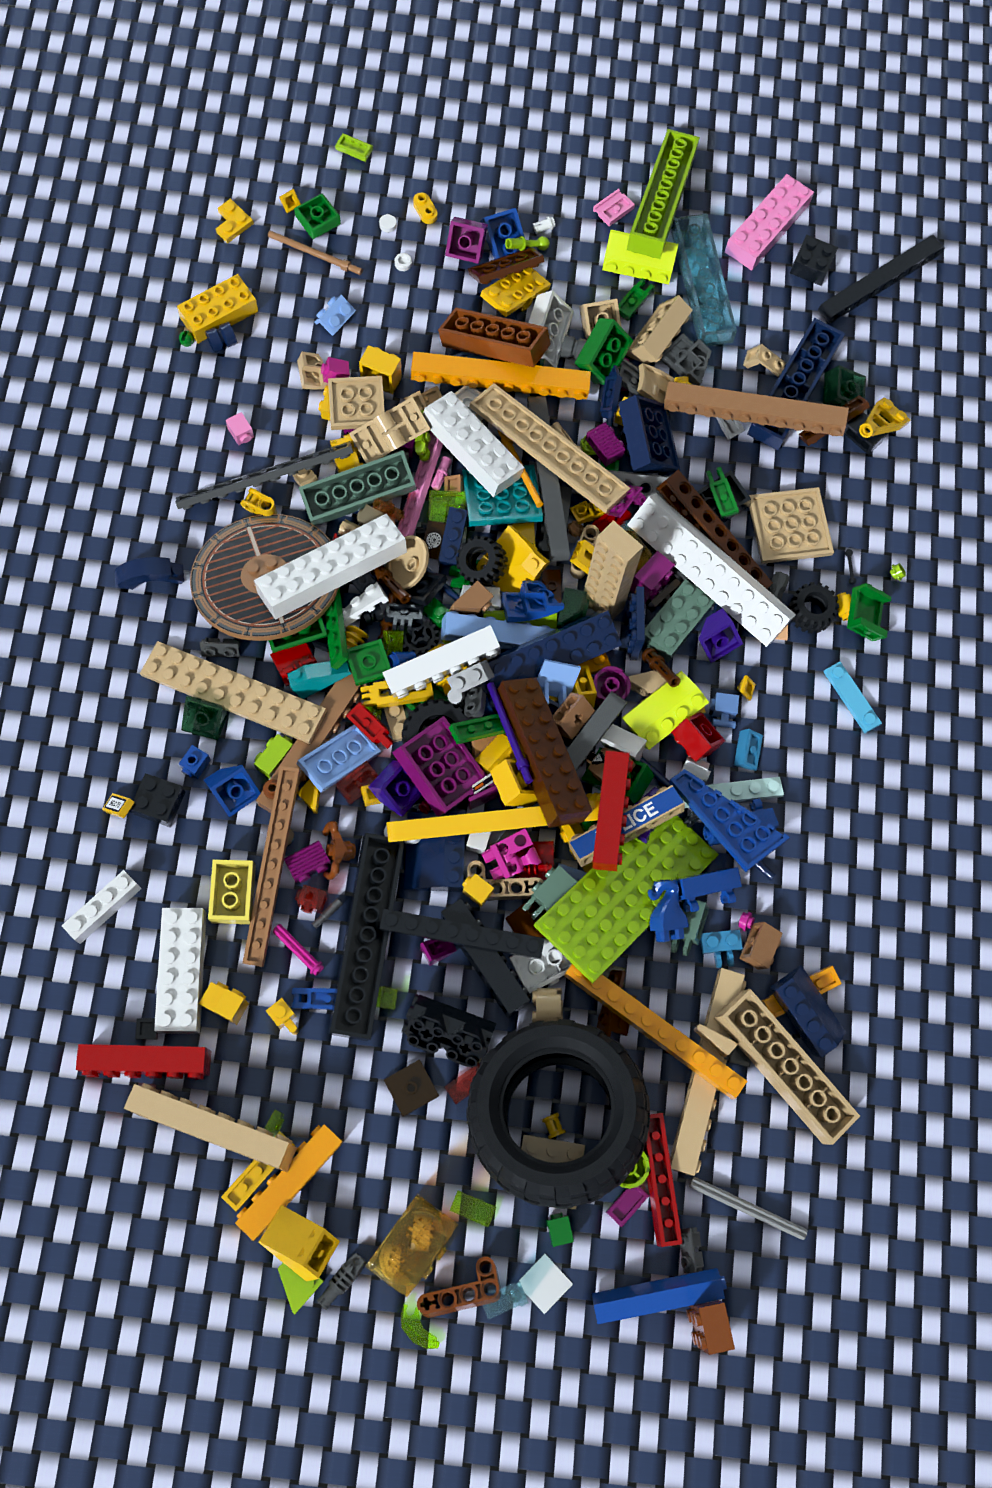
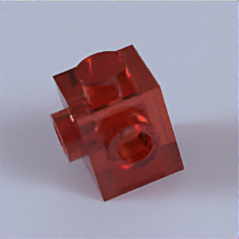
(311, 899)

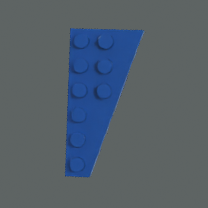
(733, 825)

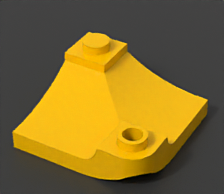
(523, 561)

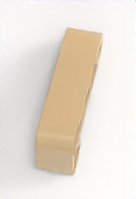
(506, 884)

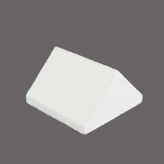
(624, 741)

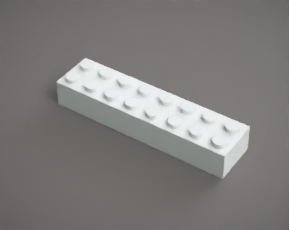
(330, 566)

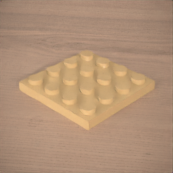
(790, 525)

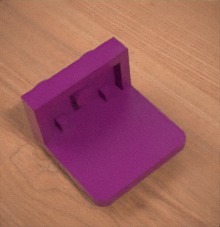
(486, 796)

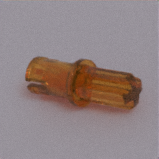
(388, 508)

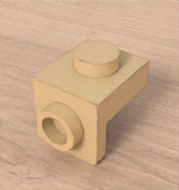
(305, 477)

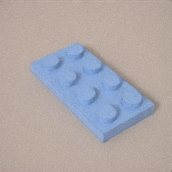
(338, 758)

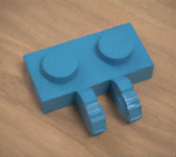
(721, 942)

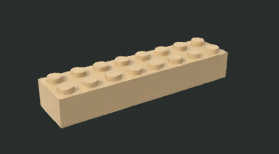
(612, 569)
(787, 1067)
(212, 1128)

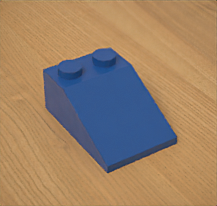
(500, 227)

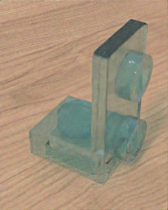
(511, 1297)

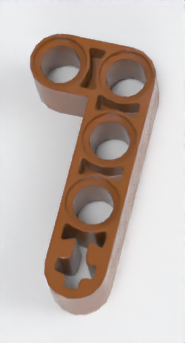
(459, 1292)

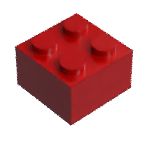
(698, 736)

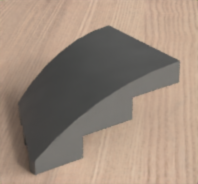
(687, 358)

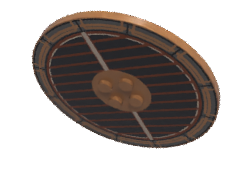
(237, 556)

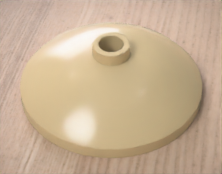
(411, 566)

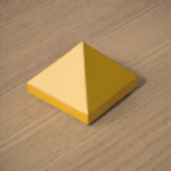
(289, 200)
(746, 687)

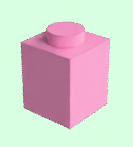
(240, 428)

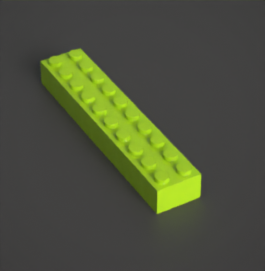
(663, 194)

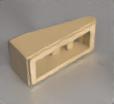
(718, 1042)

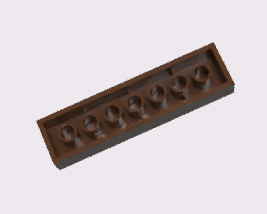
(541, 743)

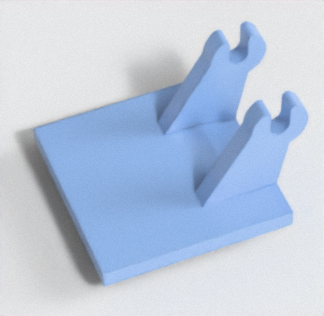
(557, 679)

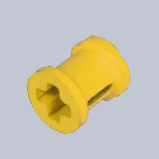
(553, 1125)

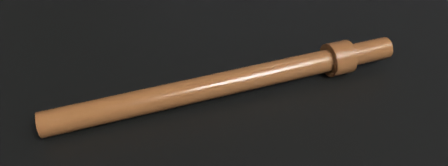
(343, 264)

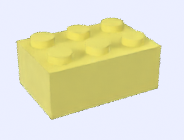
(231, 891)

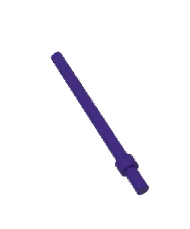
(522, 763)

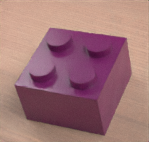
(466, 240)
(653, 576)

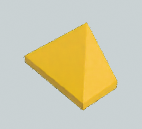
(310, 796)

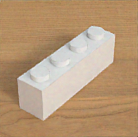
(101, 907)

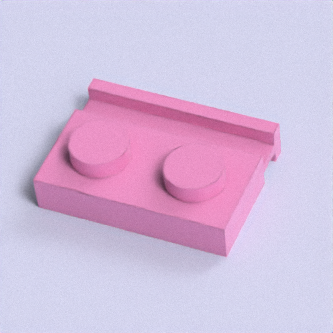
(614, 207)

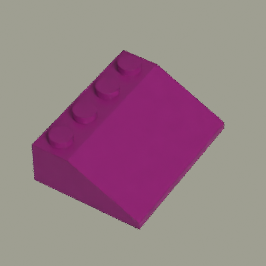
(439, 766)

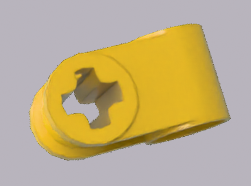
(257, 502)

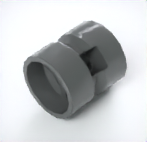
(572, 347)

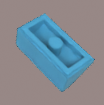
(748, 749)

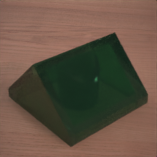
(203, 718)

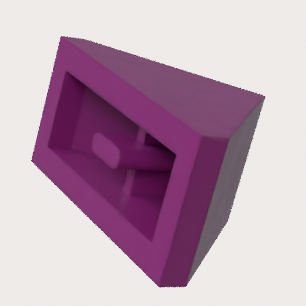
(436, 950)

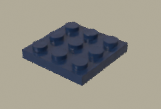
(636, 626)

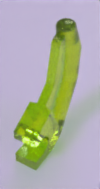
(414, 1330)

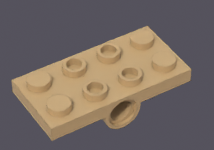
(389, 430)

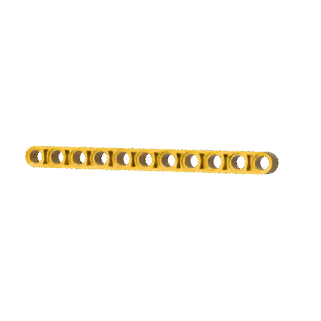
(472, 823)

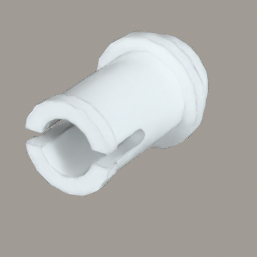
(543, 225)

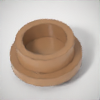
(575, 529)

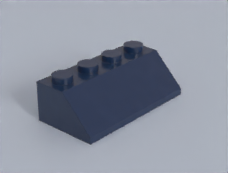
(808, 1012)

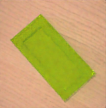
(472, 1208)

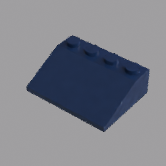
(648, 435)
(436, 861)

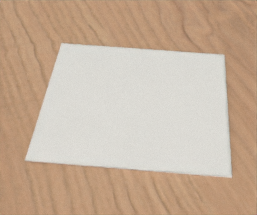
(545, 1283)

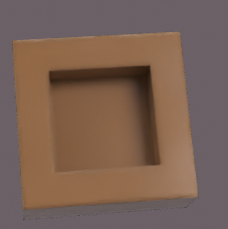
(454, 483)

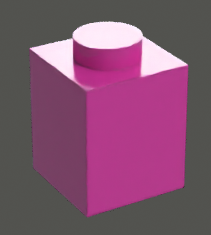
(335, 369)

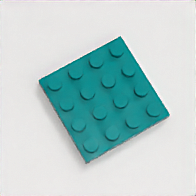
(507, 507)

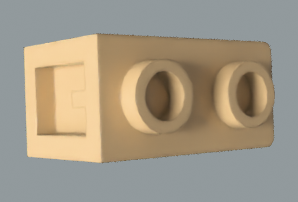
(767, 358)

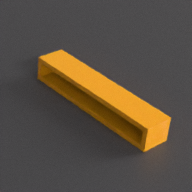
(288, 1184)

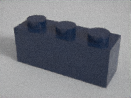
(452, 536)

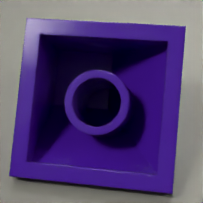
(719, 636)

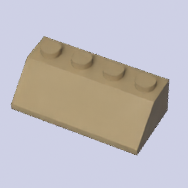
(659, 331)

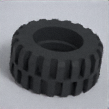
(432, 710)

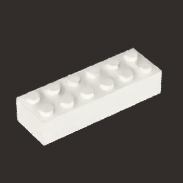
(472, 444)
(441, 662)
(180, 971)

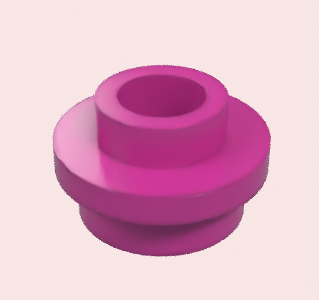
(746, 921)

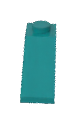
(315, 677)

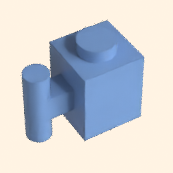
(726, 708)

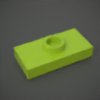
(354, 147)

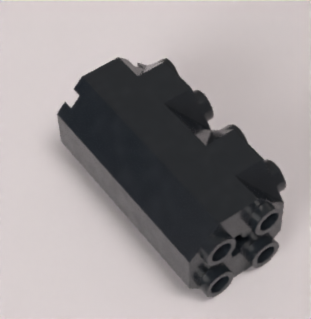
(439, 1026)

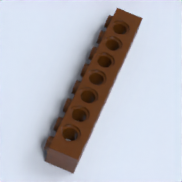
(691, 506)

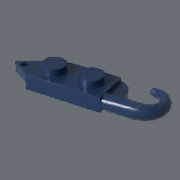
(611, 395)

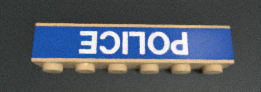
(640, 819)

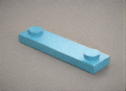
(852, 697)

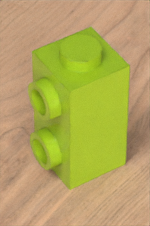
(273, 755)

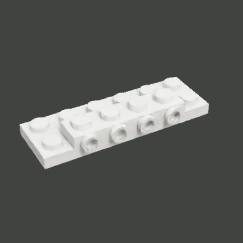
(540, 972)

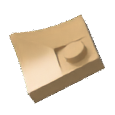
(653, 382)

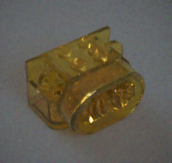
(404, 1266)

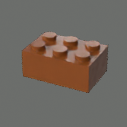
(711, 1327)

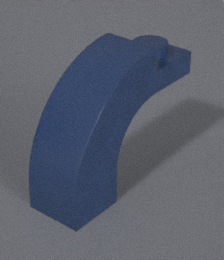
(147, 569)

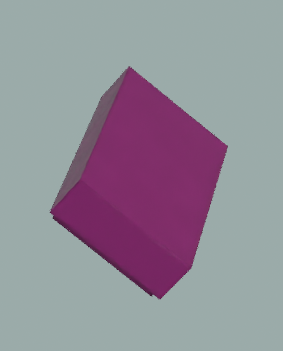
(627, 1205)

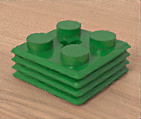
(317, 216)

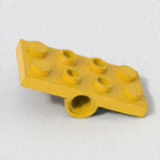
(515, 291)

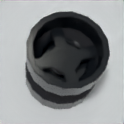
(373, 616)

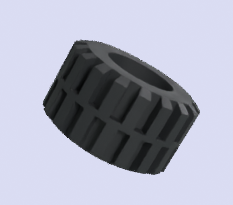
(469, 555)
(820, 596)

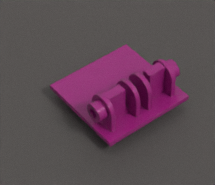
(633, 496)

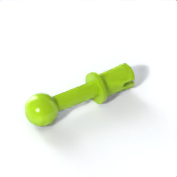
(521, 243)

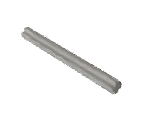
(748, 1208)

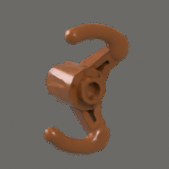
(337, 849)

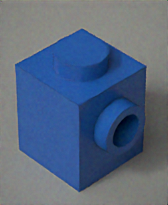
(194, 762)

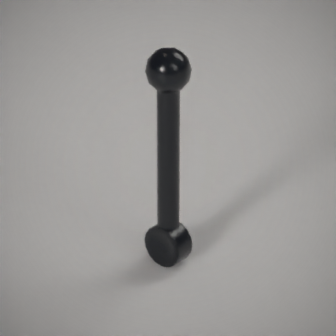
(848, 553)

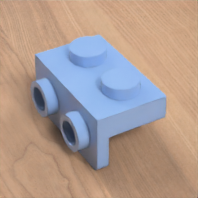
(335, 314)

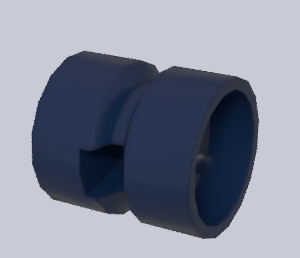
(221, 337)

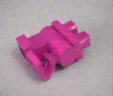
(505, 854)

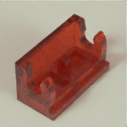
(351, 784)

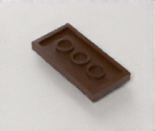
(506, 265)

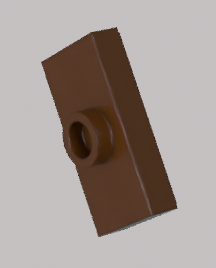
(553, 581)

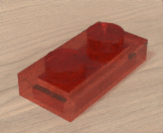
(459, 1088)

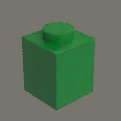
(559, 1229)

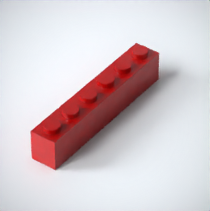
(611, 811)
(661, 1185)

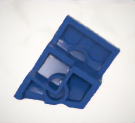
(530, 603)

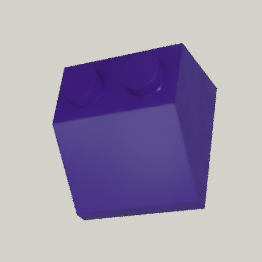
(395, 789)

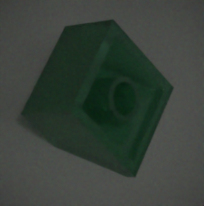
(842, 386)
(574, 606)

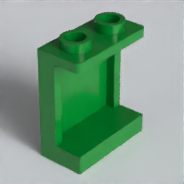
(866, 612)

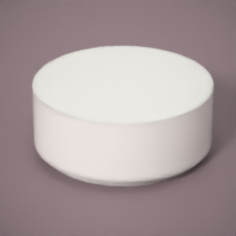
(387, 223)
(403, 262)

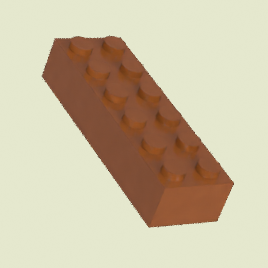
(494, 337)

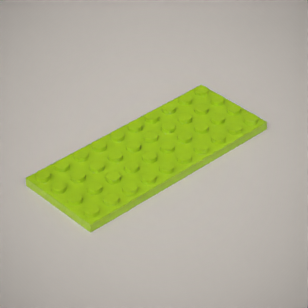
(613, 907)

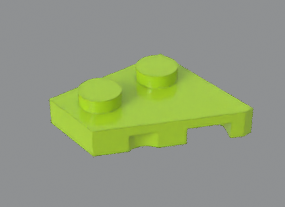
(296, 1288)

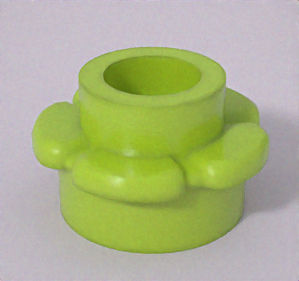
(898, 571)

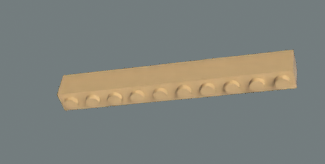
(700, 1093)

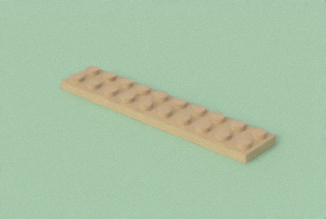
(550, 448)
(234, 691)

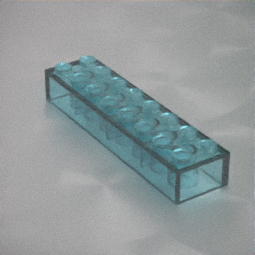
(703, 280)

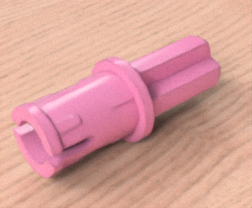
(440, 473)

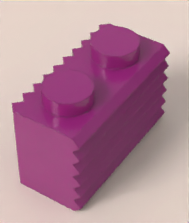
(605, 444)
(307, 861)

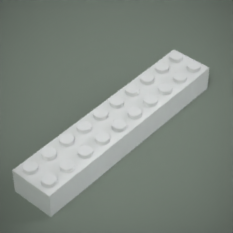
(711, 569)

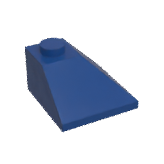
(232, 788)

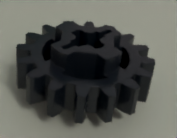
(423, 643)

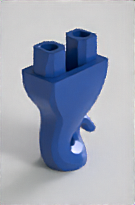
(667, 914)

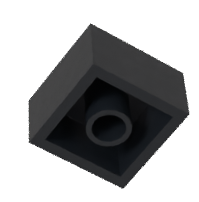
(813, 260)
(157, 800)

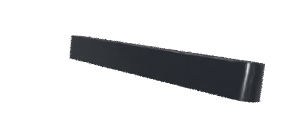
(881, 279)

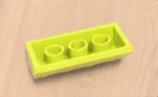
(632, 264)
(665, 710)

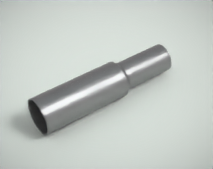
(329, 911)

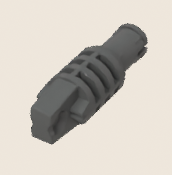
(342, 1280)

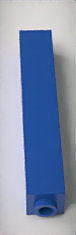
(658, 1295)

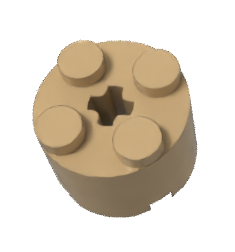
(548, 1004)

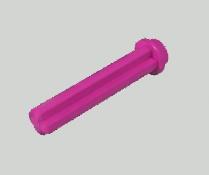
(314, 966)

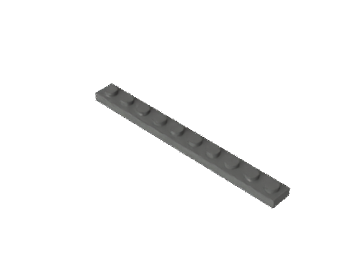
(257, 478)

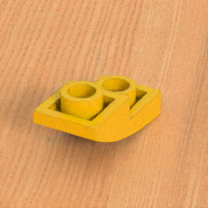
(586, 512)

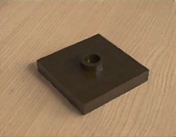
(411, 1088)

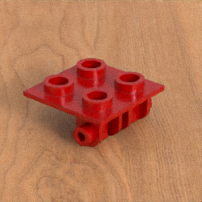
(292, 659)
(546, 854)

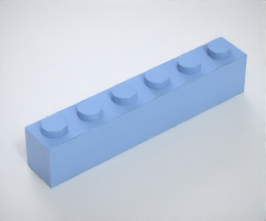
(507, 634)

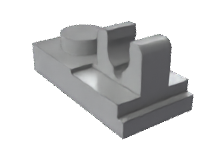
(730, 427)

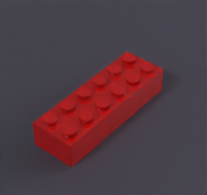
(143, 1060)

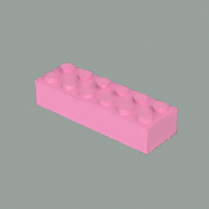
(769, 222)

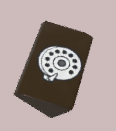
(434, 537)

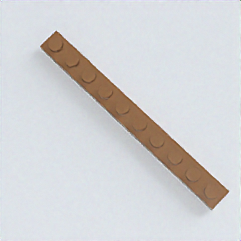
(271, 866)

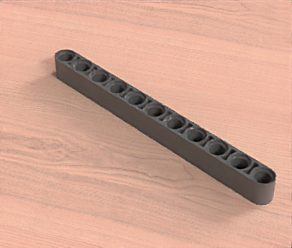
(550, 495)
(586, 741)

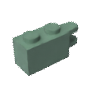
(551, 890)
(693, 933)

